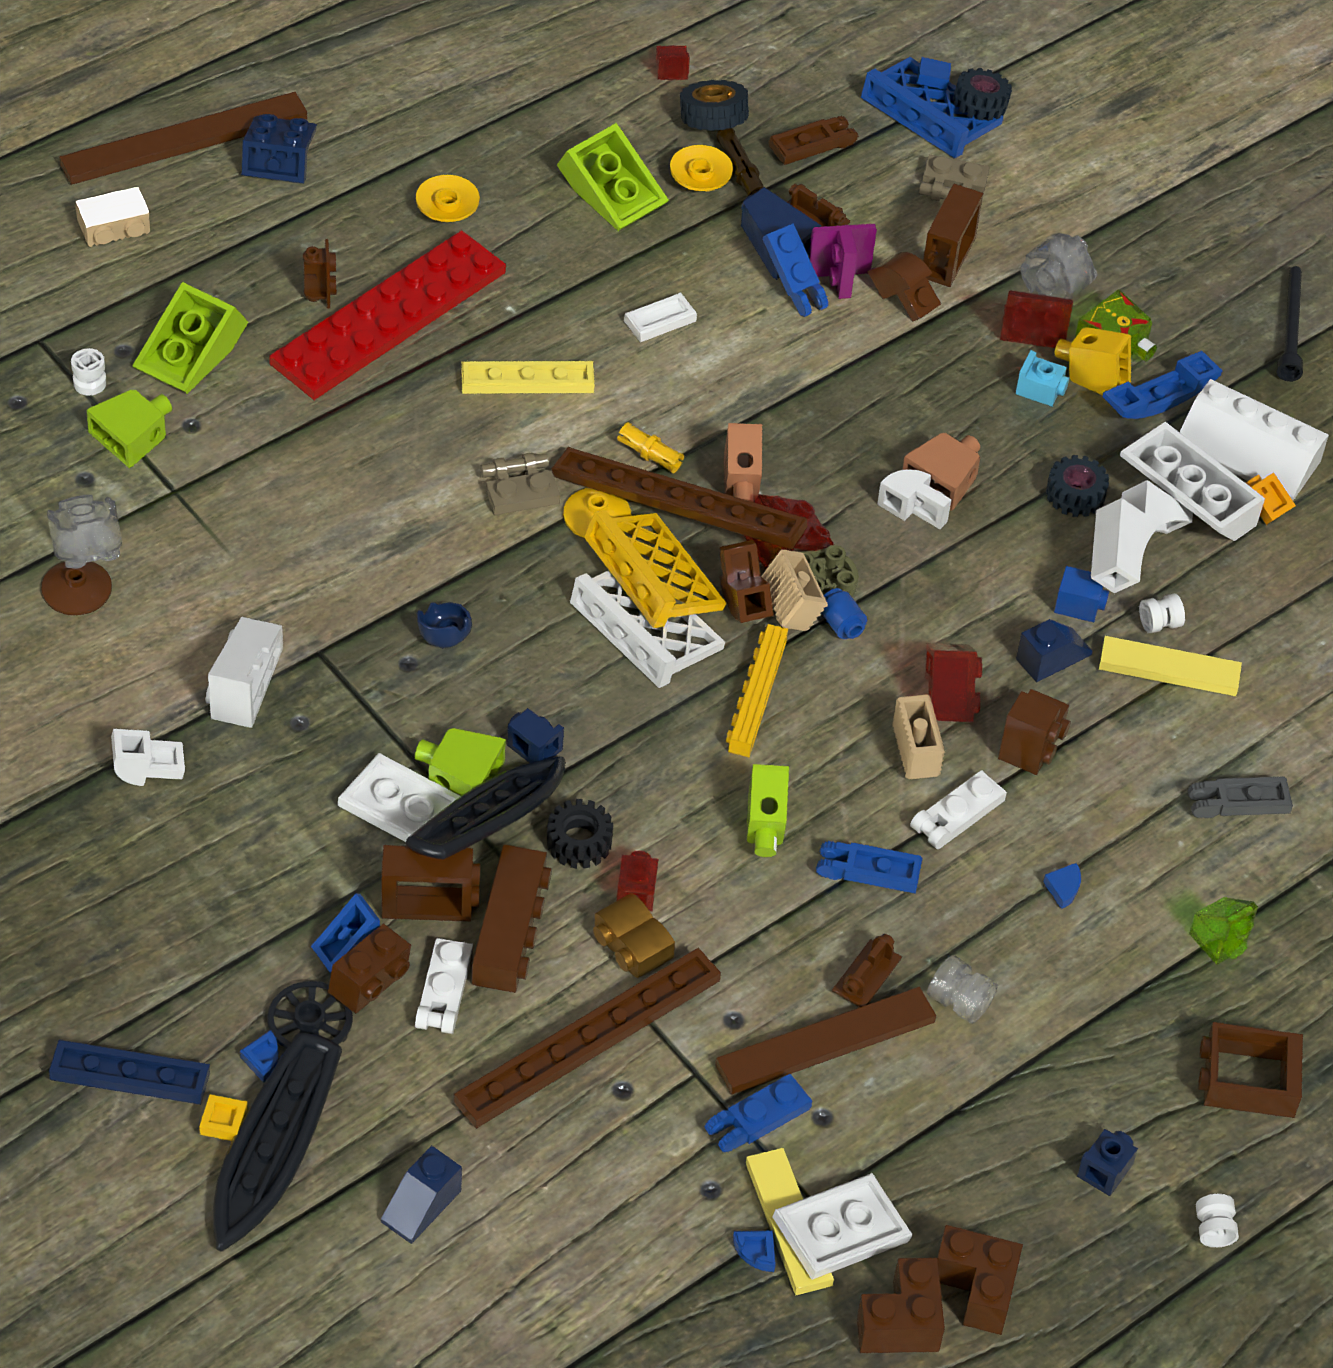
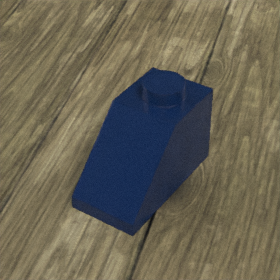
(1050, 649)
(423, 1194)

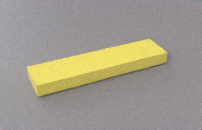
(527, 377)
(1170, 666)
(775, 1189)

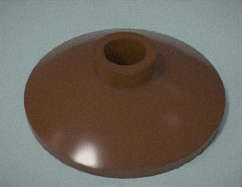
(76, 590)

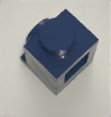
(534, 736)
(1108, 1161)

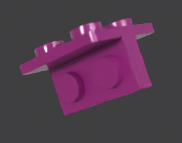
(842, 254)

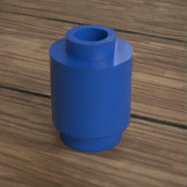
(844, 614)

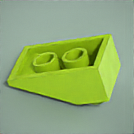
(612, 178)
(190, 338)

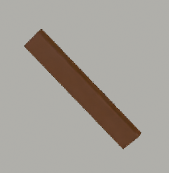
(825, 1040)

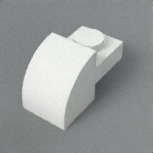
(910, 493)
(140, 757)

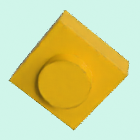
(222, 1117)

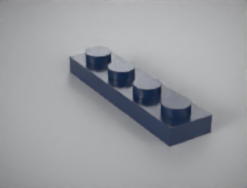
(129, 1072)

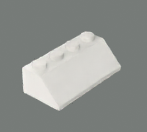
(1253, 437)
(1196, 480)

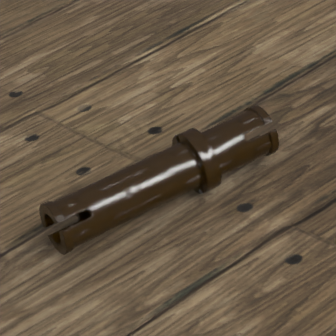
(745, 172)

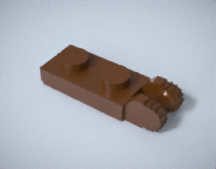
(812, 139)

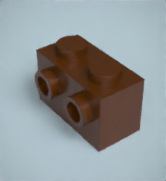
(369, 968)

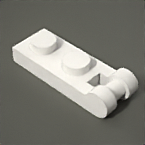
(959, 809)
(444, 985)

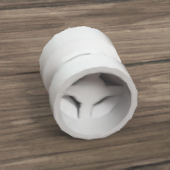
(88, 371)
(1162, 613)
(1217, 1224)

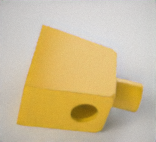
(1097, 358)

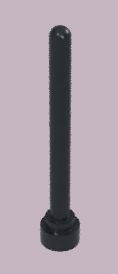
(1290, 363)

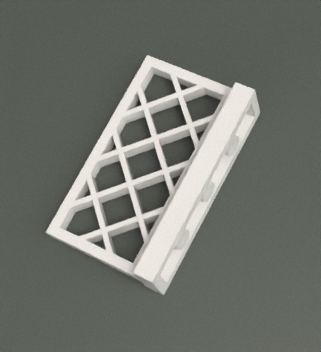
(631, 637)

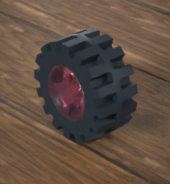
(982, 94)
(1077, 486)

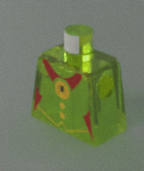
(1122, 315)

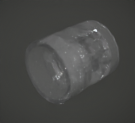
(957, 986)

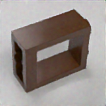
(952, 234)
(428, 903)
(1254, 1043)

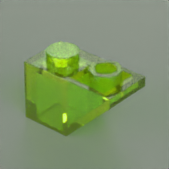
(1224, 928)

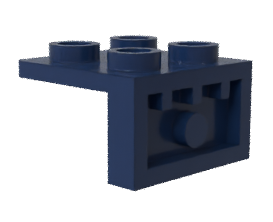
(277, 148)

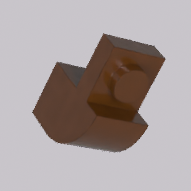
(906, 277)
(741, 583)

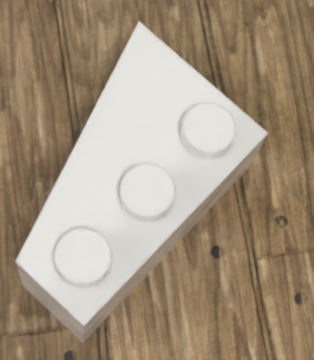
(244, 671)

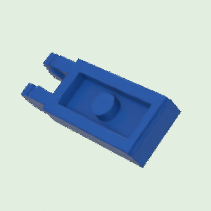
(795, 269)
(870, 865)
(760, 1113)

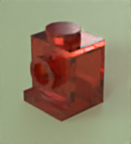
(638, 875)

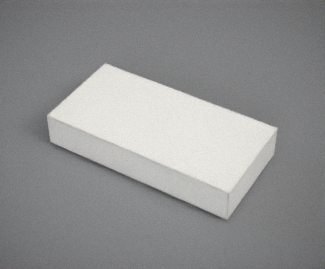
(660, 317)

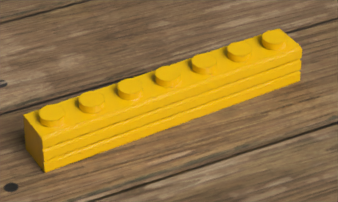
(757, 690)

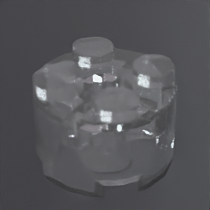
(1059, 267)
(85, 530)

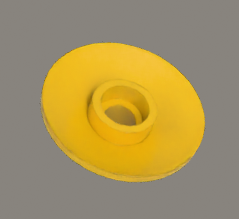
(701, 168)
(447, 198)
(583, 504)

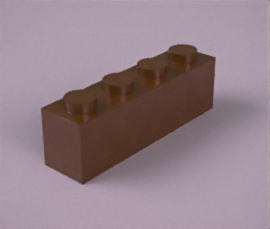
(510, 919)

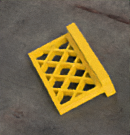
(639, 575)

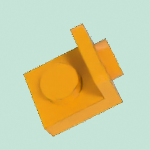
(1276, 497)

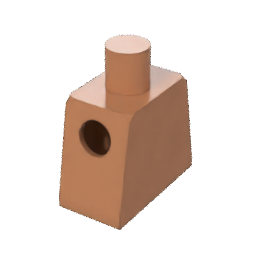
(949, 462)
(743, 472)

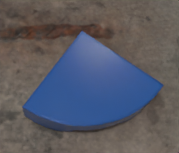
(1064, 884)
(261, 1055)
(756, 1248)

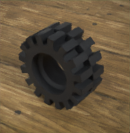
(579, 817)

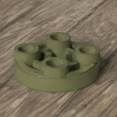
(833, 569)

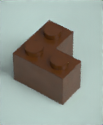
(1033, 730)
(985, 1268)
(908, 1318)

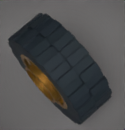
(714, 105)

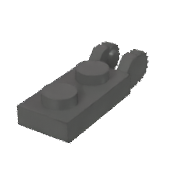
(1240, 797)

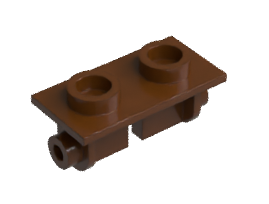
(820, 211)
(317, 277)
(868, 971)

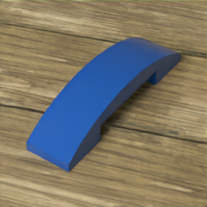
(1164, 391)

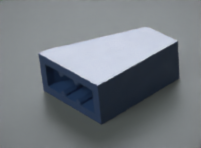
(767, 213)

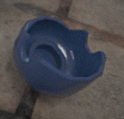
(444, 624)

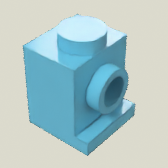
(1041, 380)

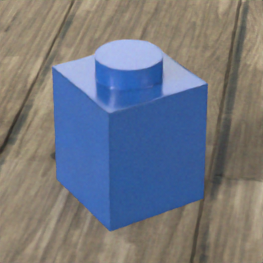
(1080, 595)

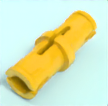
(650, 447)

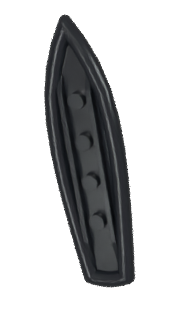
(488, 808)
(273, 1137)

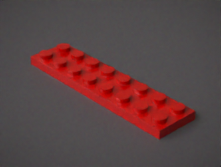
(387, 315)

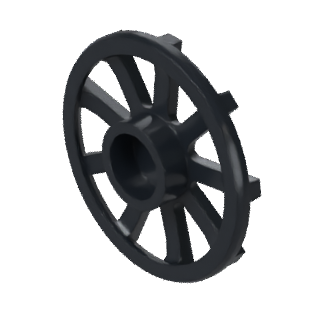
(308, 1015)

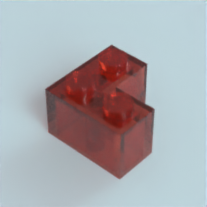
(951, 680)

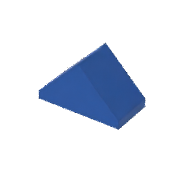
(346, 931)

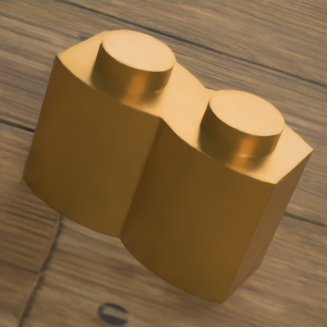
(633, 935)

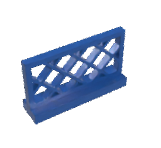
(920, 114)

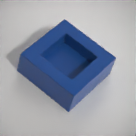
(934, 73)

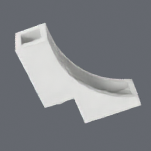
(1125, 529)

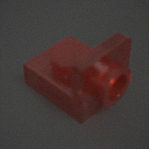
(672, 62)

